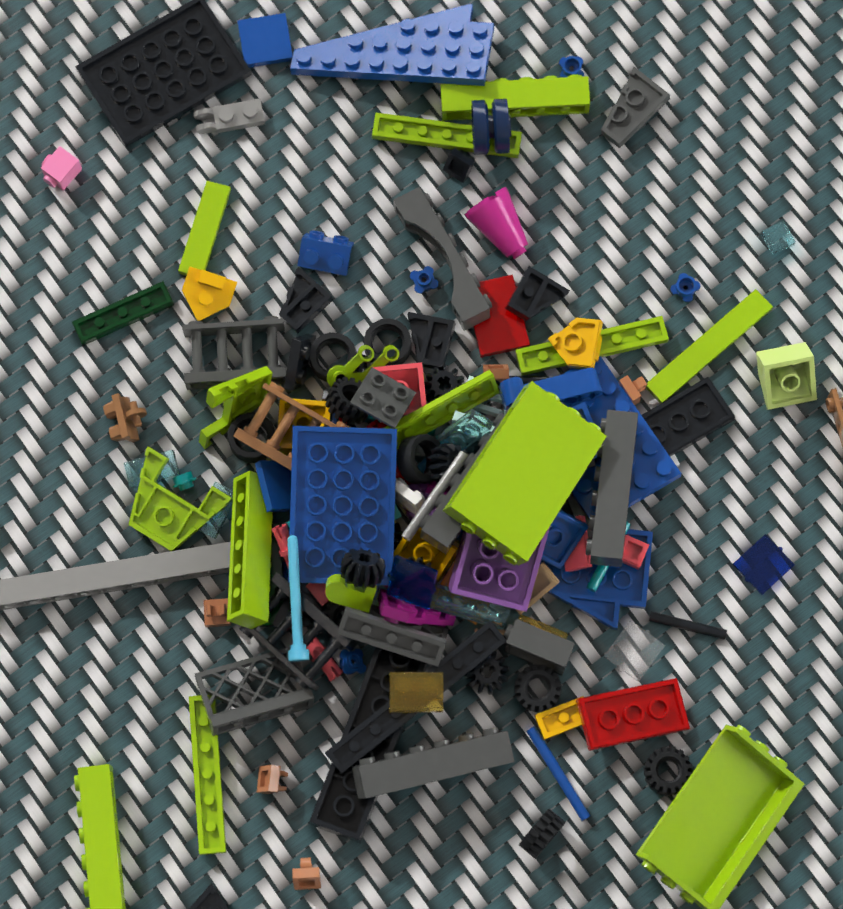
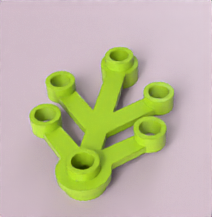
(348, 369)

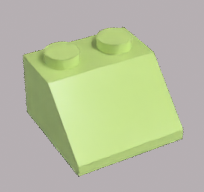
(787, 375)

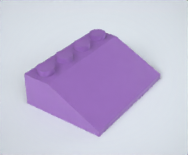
(490, 578)

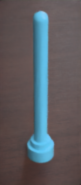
(298, 649)

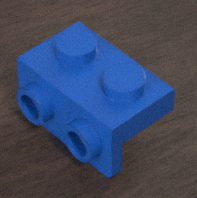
(325, 253)

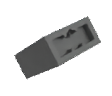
(538, 646)

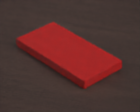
(632, 714)

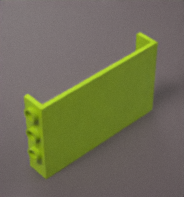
(525, 473)
(720, 818)

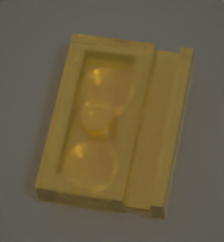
(416, 691)

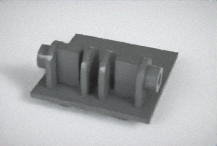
(383, 398)

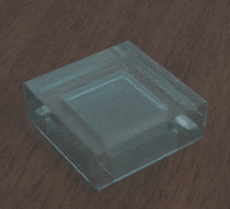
(778, 237)

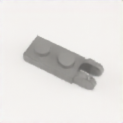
(230, 117)

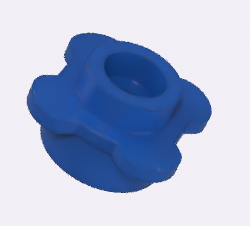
(571, 61)
(685, 280)
(426, 286)
(346, 664)

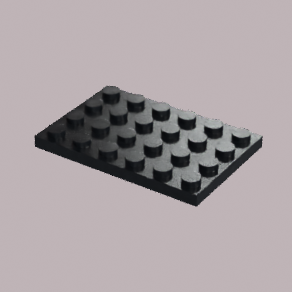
(163, 71)

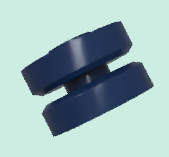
(491, 126)

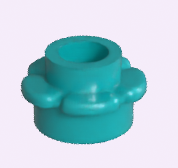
(184, 481)

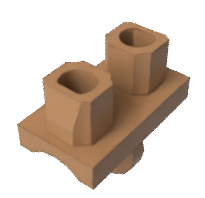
(128, 418)

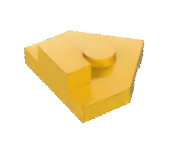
(207, 292)
(579, 343)

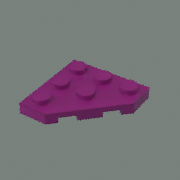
(397, 610)

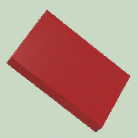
(503, 329)

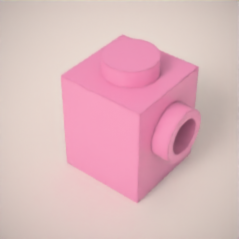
(60, 168)

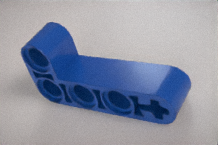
(569, 387)

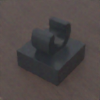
(458, 165)

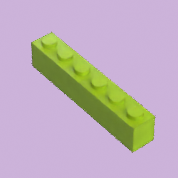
(524, 96)
(249, 554)
(100, 837)

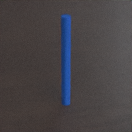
(558, 773)

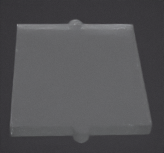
(634, 651)

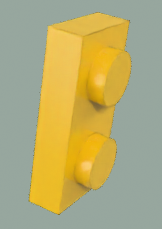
(559, 719)

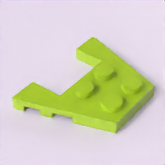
(239, 397)
(163, 513)

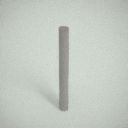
(434, 495)

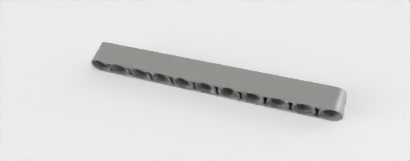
(114, 576)

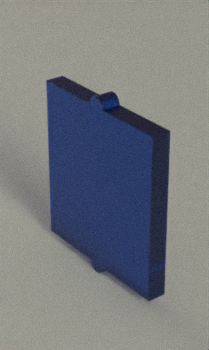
(763, 564)
(412, 582)

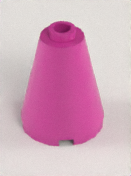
(499, 223)

